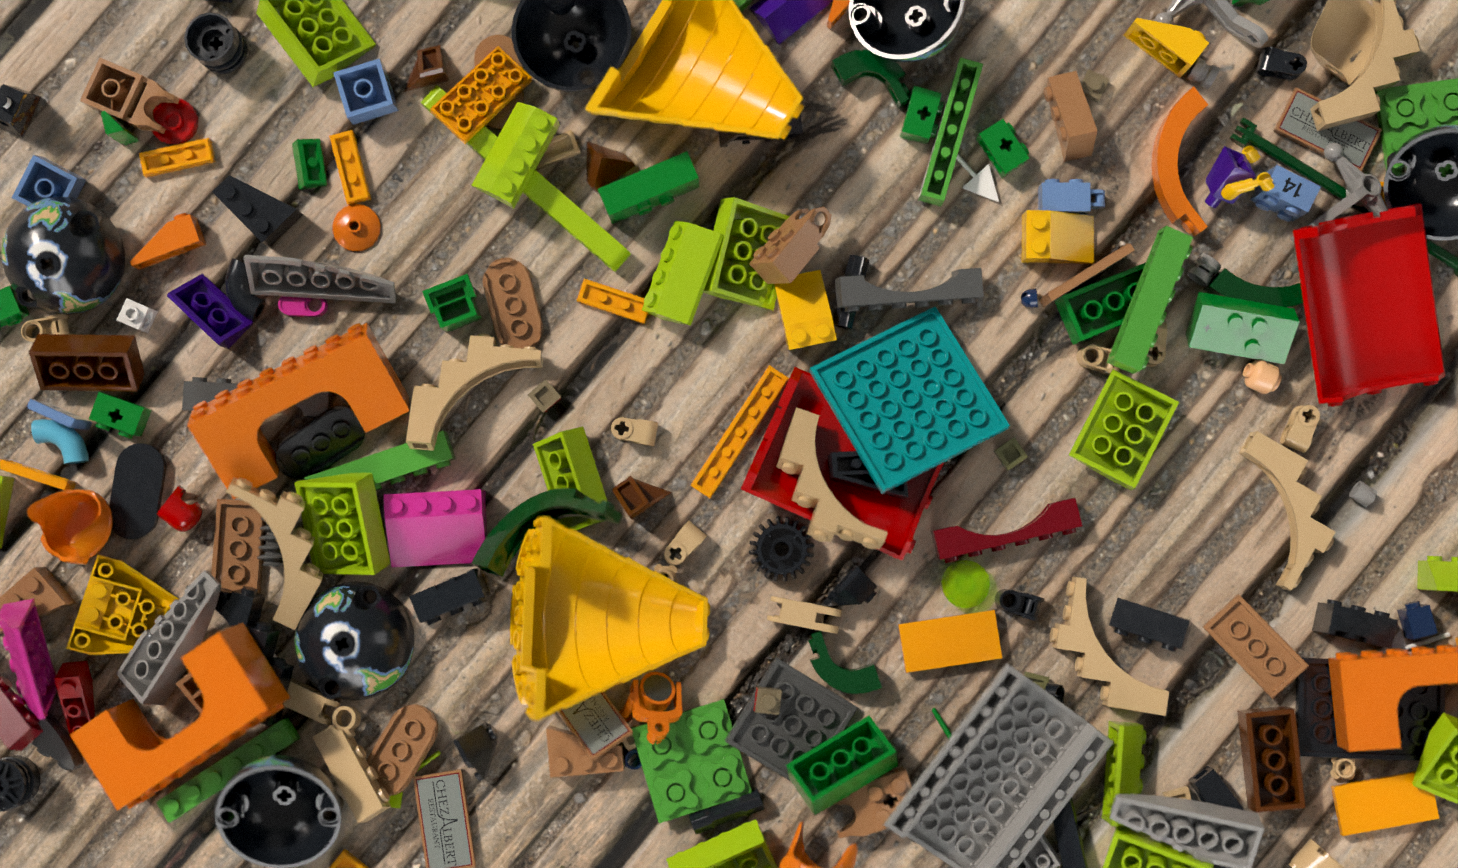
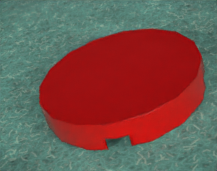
(179, 121)

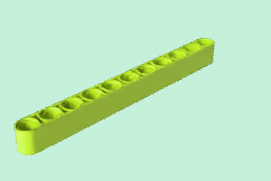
(552, 201)

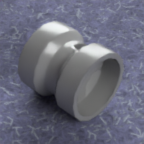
(1203, 73)
(1204, 269)

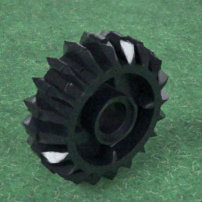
(766, 549)

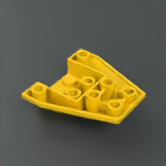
(116, 608)

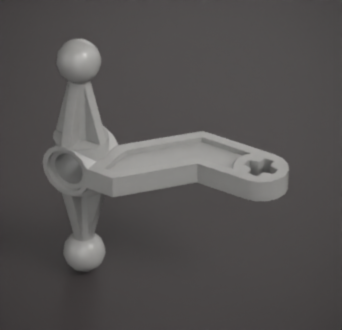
(1226, 17)
(1360, 190)

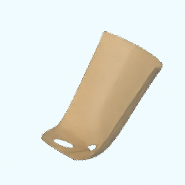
(1340, 34)

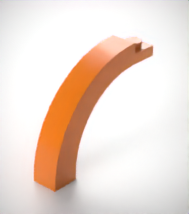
(1165, 162)

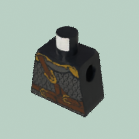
(17, 109)

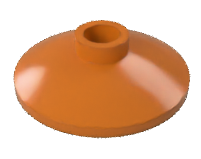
(364, 236)

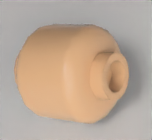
(1262, 376)

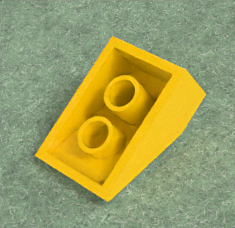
(1167, 43)
(1057, 237)
(805, 311)

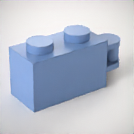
(1069, 197)

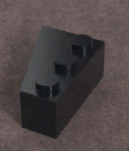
(258, 211)
(850, 470)
(450, 596)
(1355, 623)

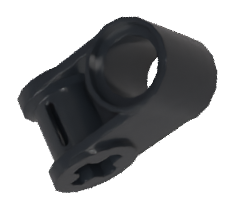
(1276, 63)
(1023, 604)

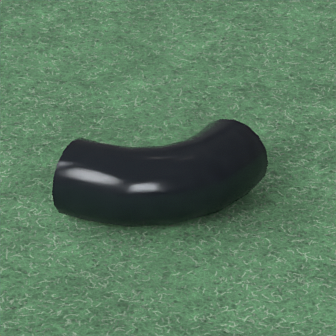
(239, 292)

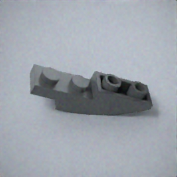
(57, 743)

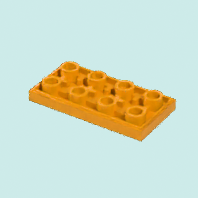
(481, 94)
(950, 641)
(1382, 804)

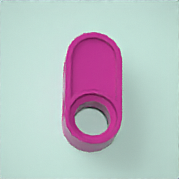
(300, 307)

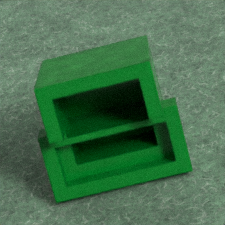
(453, 303)

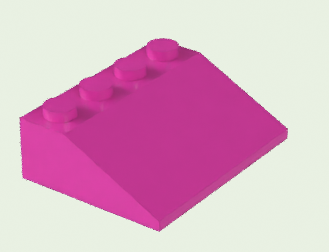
(435, 527)
(29, 655)

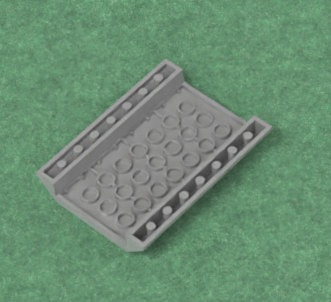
(1000, 777)

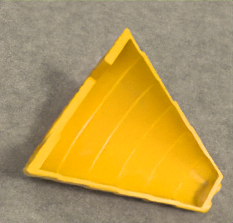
(701, 70)
(592, 619)

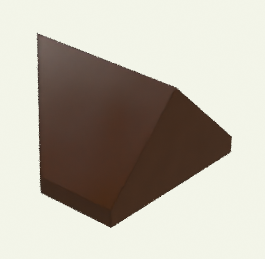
(428, 69)
(604, 165)
(638, 496)

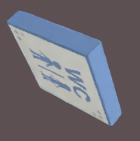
(59, 414)

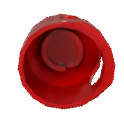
(178, 513)

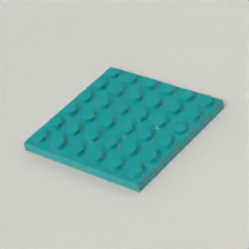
(909, 399)

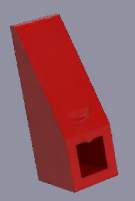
(75, 694)

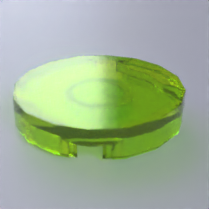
(965, 584)

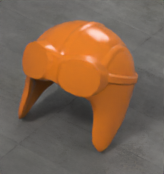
(73, 524)
(797, 857)

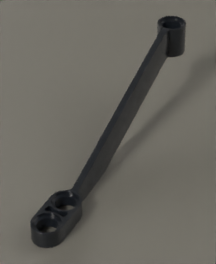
(1066, 822)

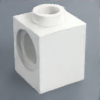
(137, 315)

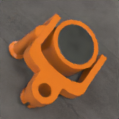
(650, 700)

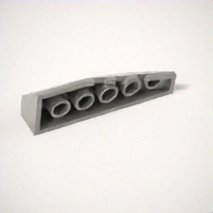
(314, 280)
(156, 657)
(1199, 828)

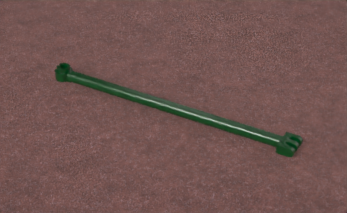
(1248, 135)

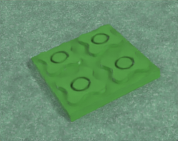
(1413, 109)
(692, 763)

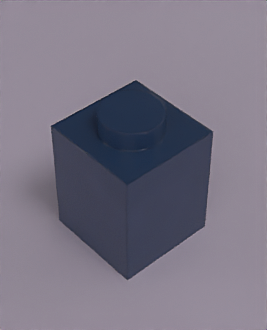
(1417, 620)

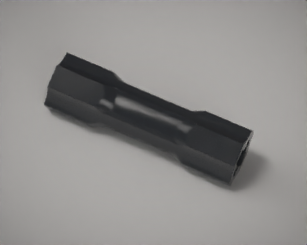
(856, 267)
(710, 817)

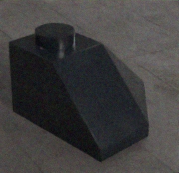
(852, 590)
(477, 749)

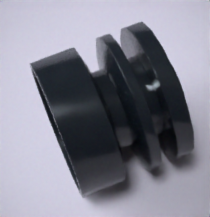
(207, 35)
(20, 781)

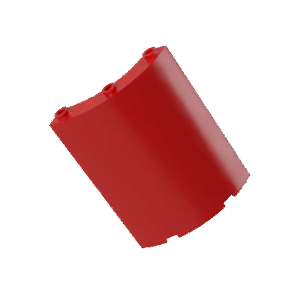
(1369, 303)
(877, 510)

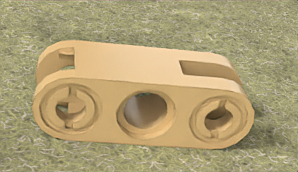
(804, 614)
(309, 701)

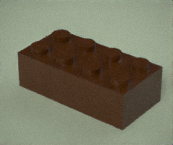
(87, 362)
(1271, 759)

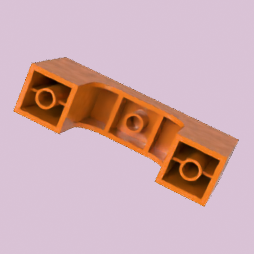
(345, 365)
(1370, 687)
(237, 696)

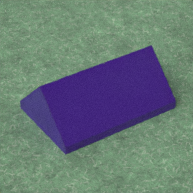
(785, 17)
(210, 310)

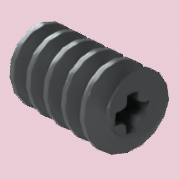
(272, 551)

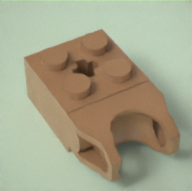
(125, 95)
(790, 247)
(868, 804)

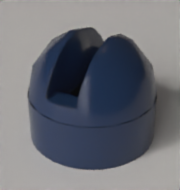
(1029, 298)
(635, 764)

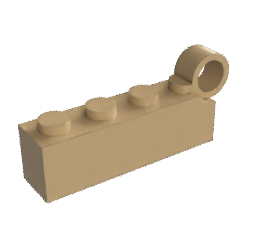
(350, 768)

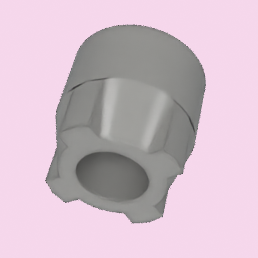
(1363, 493)

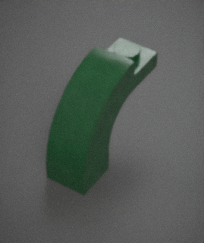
(867, 64)
(846, 680)

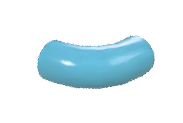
(64, 437)

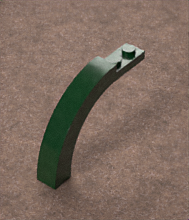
(1229, 285)
(509, 533)

